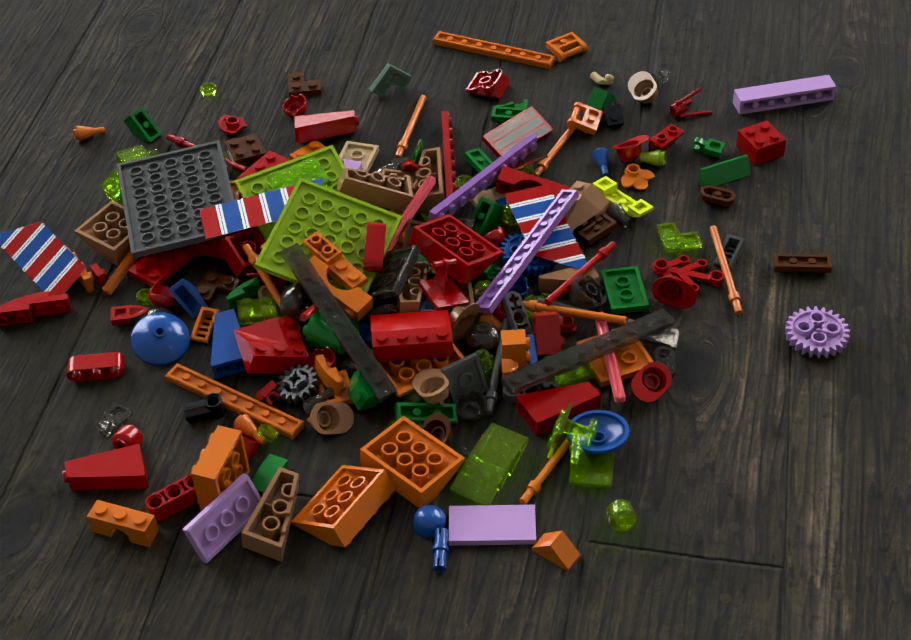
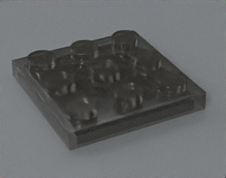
(395, 272)

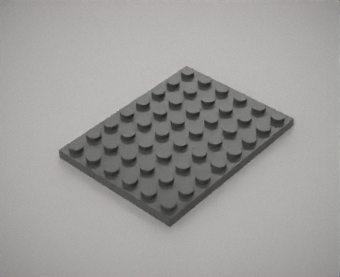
(166, 193)

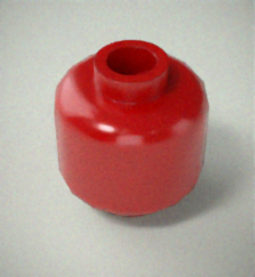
(127, 436)

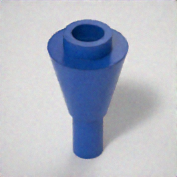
(601, 158)

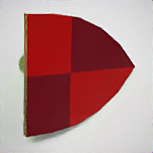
(528, 164)

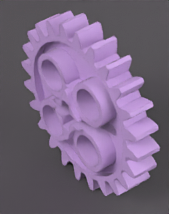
(817, 332)

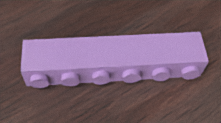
(784, 94)

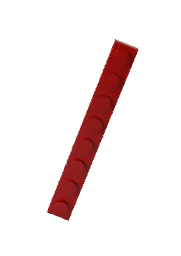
(448, 146)

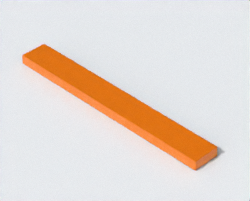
(494, 50)
(235, 400)

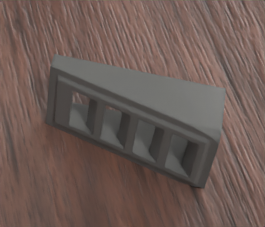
(733, 241)

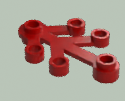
(665, 268)

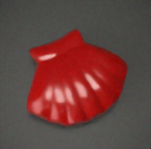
(231, 124)

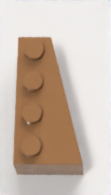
(430, 164)
(412, 295)

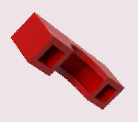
(515, 180)

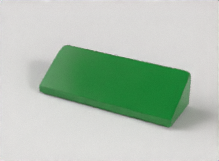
(725, 171)
(421, 411)

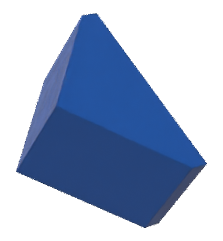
(188, 297)

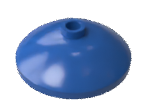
(164, 348)
(611, 431)

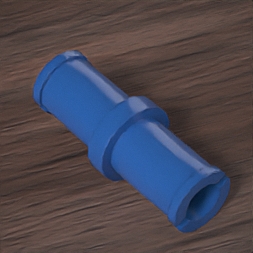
(440, 550)

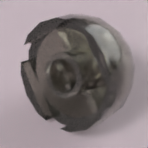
(586, 293)
(294, 302)
(482, 337)

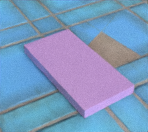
(223, 518)
(492, 525)

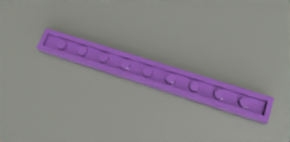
(484, 178)
(526, 251)

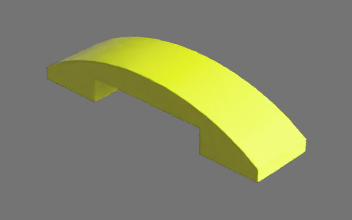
(610, 191)

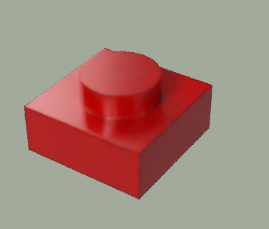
(99, 275)

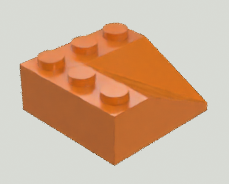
(219, 464)

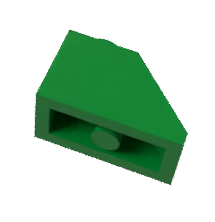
(142, 125)
(486, 215)
(361, 393)

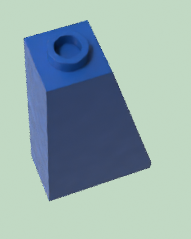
(225, 351)

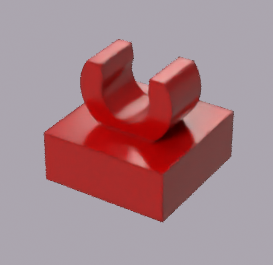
(266, 392)

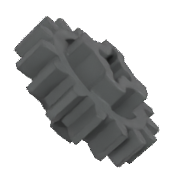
(297, 384)

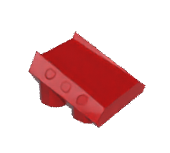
(489, 84)

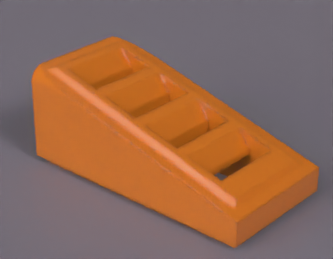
(204, 313)

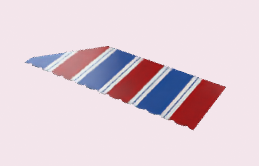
(246, 212)
(561, 245)
(42, 257)

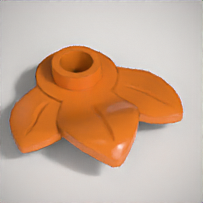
(636, 177)

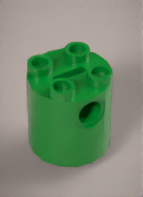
(320, 335)

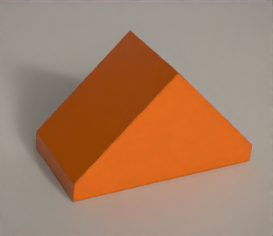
(557, 549)

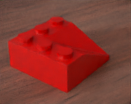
(271, 346)

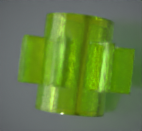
(485, 359)

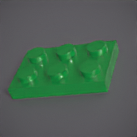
(624, 290)

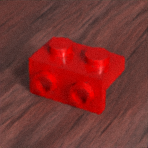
(665, 138)

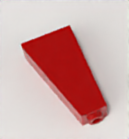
(324, 125)
(543, 407)
(108, 470)

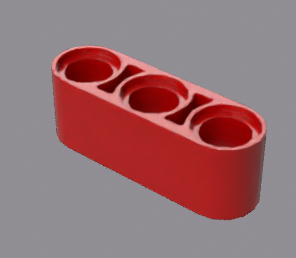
(374, 247)
(96, 366)
(172, 499)

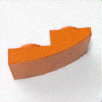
(328, 375)

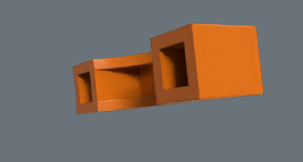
(353, 302)

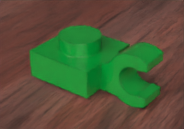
(711, 147)

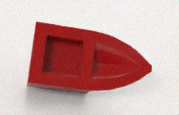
(409, 165)
(123, 314)

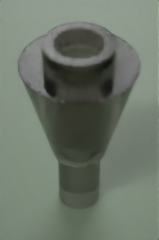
(309, 403)

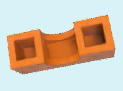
(514, 350)
(137, 525)

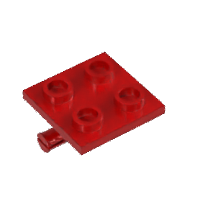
(442, 289)

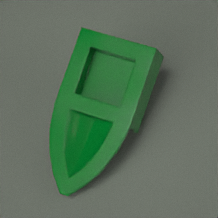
(418, 151)

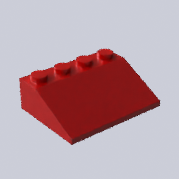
(452, 239)
(411, 335)

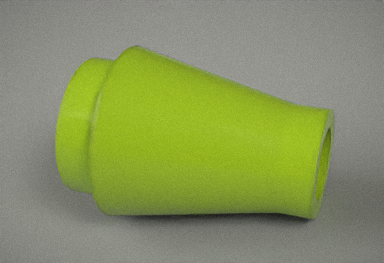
(655, 157)

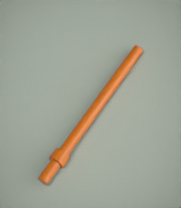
(402, 145)
(544, 164)
(265, 277)
(734, 297)
(534, 306)
(535, 485)

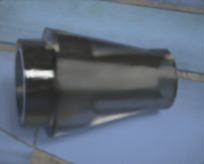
(618, 213)

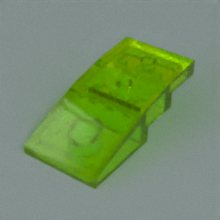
(489, 464)

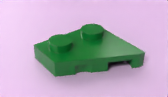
(502, 113)

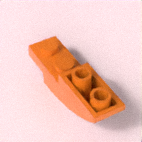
(339, 268)

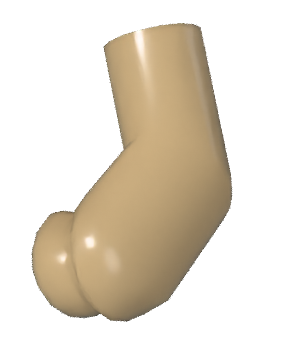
(601, 80)

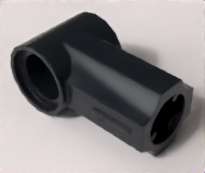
(211, 407)

